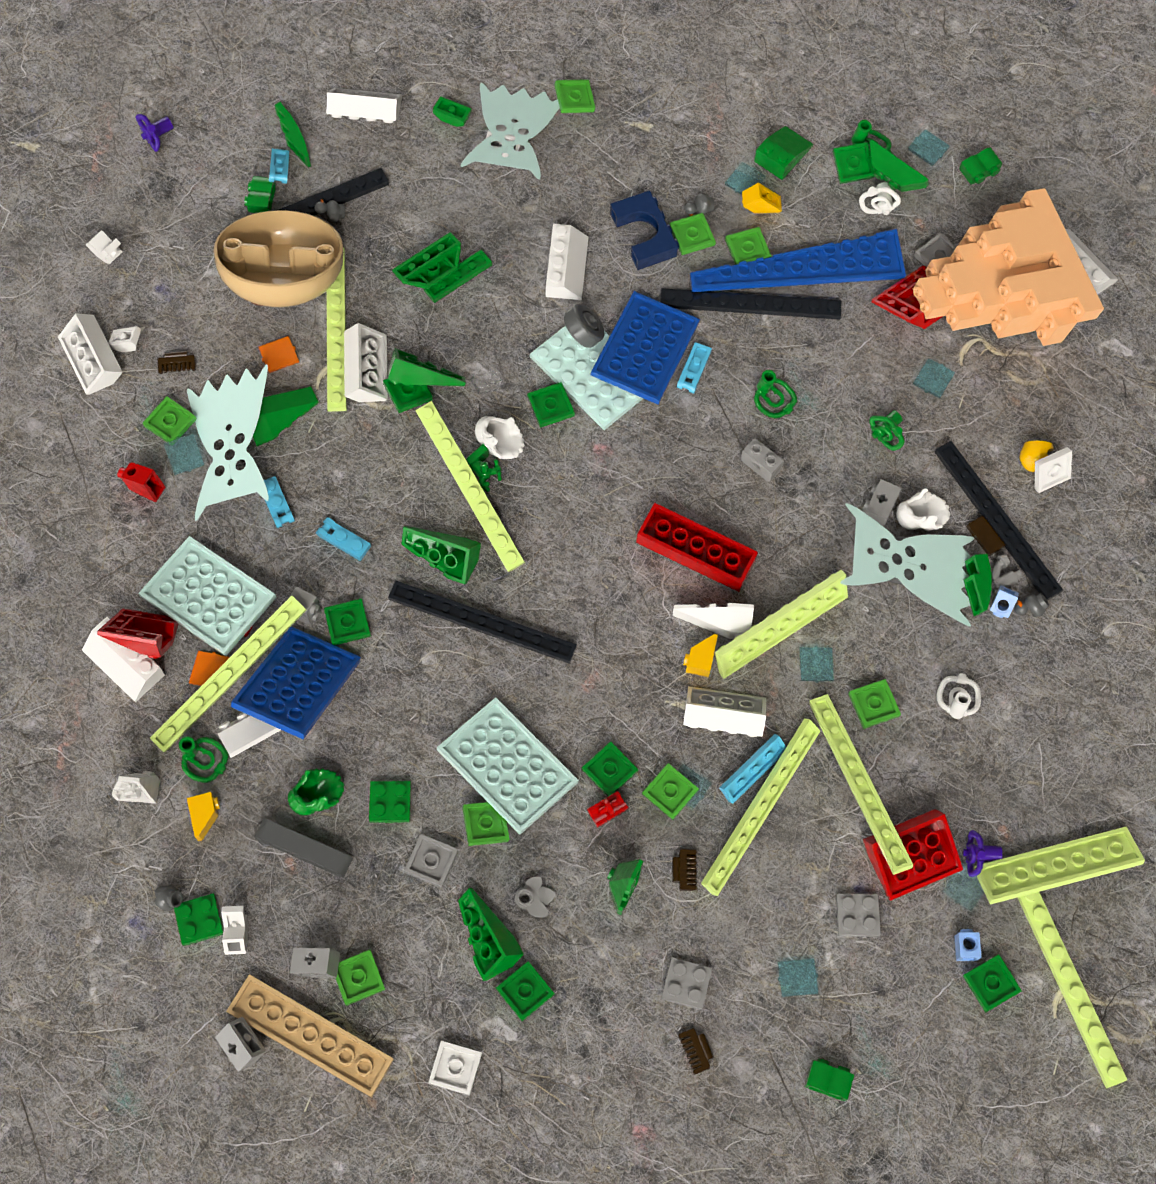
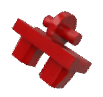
(607, 809)

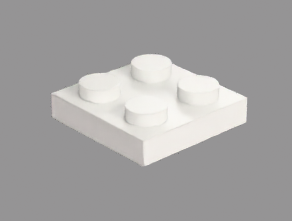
(1053, 469)
(455, 1068)

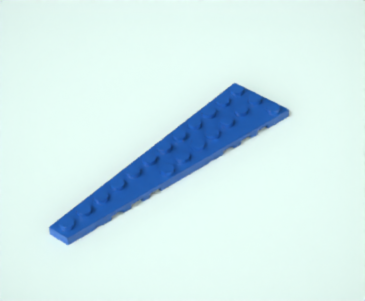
(849, 261)

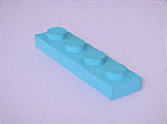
(753, 769)

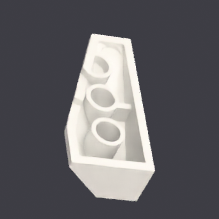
(725, 621)
(137, 787)

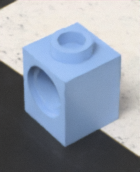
(1004, 594)
(963, 953)

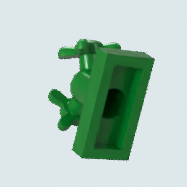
(481, 468)

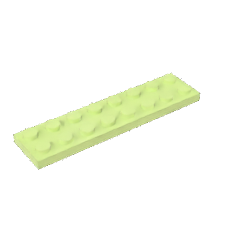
(781, 624)
(1059, 865)

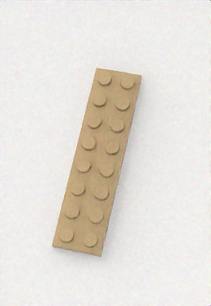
(310, 1035)

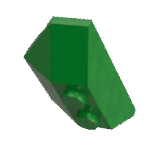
(895, 171)
(431, 264)

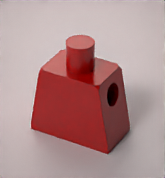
(142, 481)

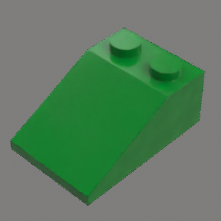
(782, 152)

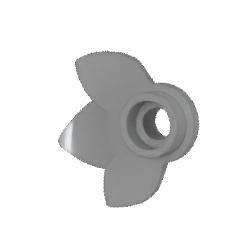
(538, 897)

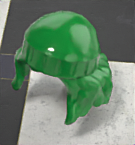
(315, 791)

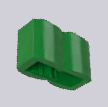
(980, 166)
(260, 194)
(829, 1080)

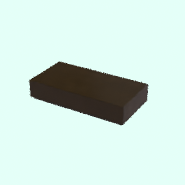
(985, 536)

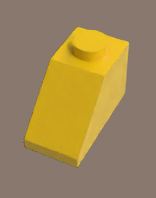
(761, 200)
(701, 657)
(203, 813)

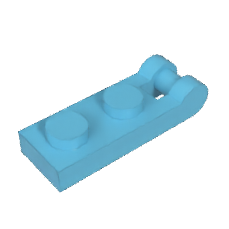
(279, 165)
(694, 367)
(277, 503)
(344, 539)

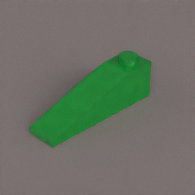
(408, 370)
(280, 411)
(448, 553)
(623, 882)
(491, 940)

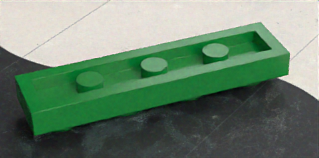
(467, 270)

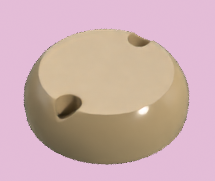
(279, 257)

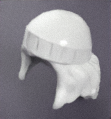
(500, 436)
(923, 511)

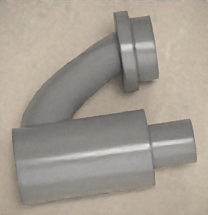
(1007, 579)

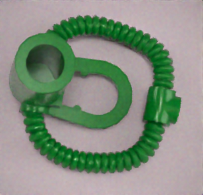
(862, 131)
(764, 386)
(885, 426)
(190, 748)

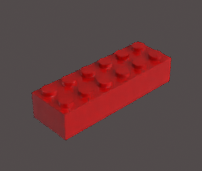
(696, 547)

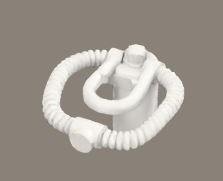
(884, 198)
(959, 704)

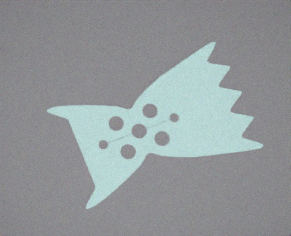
(499, 109)
(214, 411)
(942, 555)

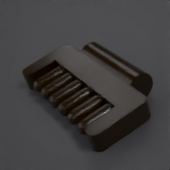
(176, 358)
(680, 868)
(701, 1049)

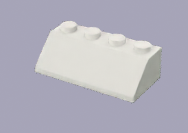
(363, 104)
(566, 263)
(1098, 273)
(89, 353)
(365, 364)
(127, 668)
(725, 711)
(244, 733)

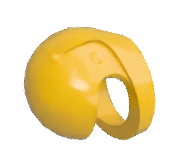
(1032, 452)

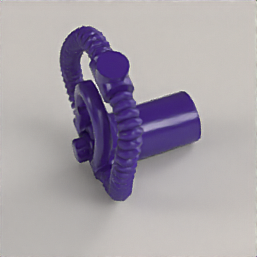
(153, 131)
(979, 853)

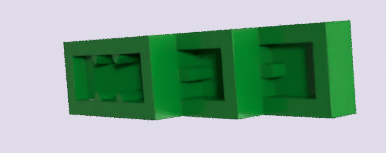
(292, 134)

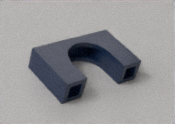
(645, 208)

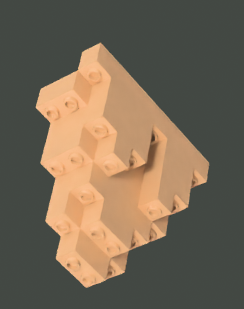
(1013, 275)

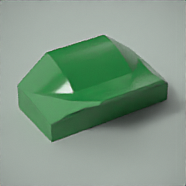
(451, 112)

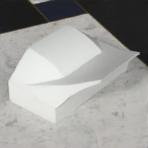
(125, 339)

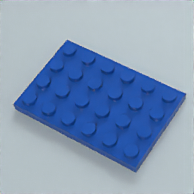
(645, 347)
(296, 682)

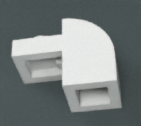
(104, 247)
(235, 930)

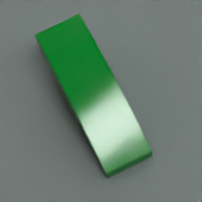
(978, 583)

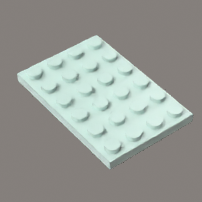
(572, 365)
(207, 595)
(507, 765)

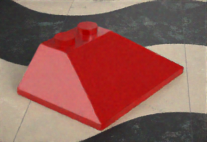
(901, 300)
(141, 632)

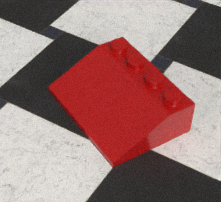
(929, 848)

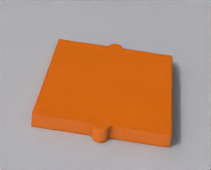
(278, 354)
(205, 666)

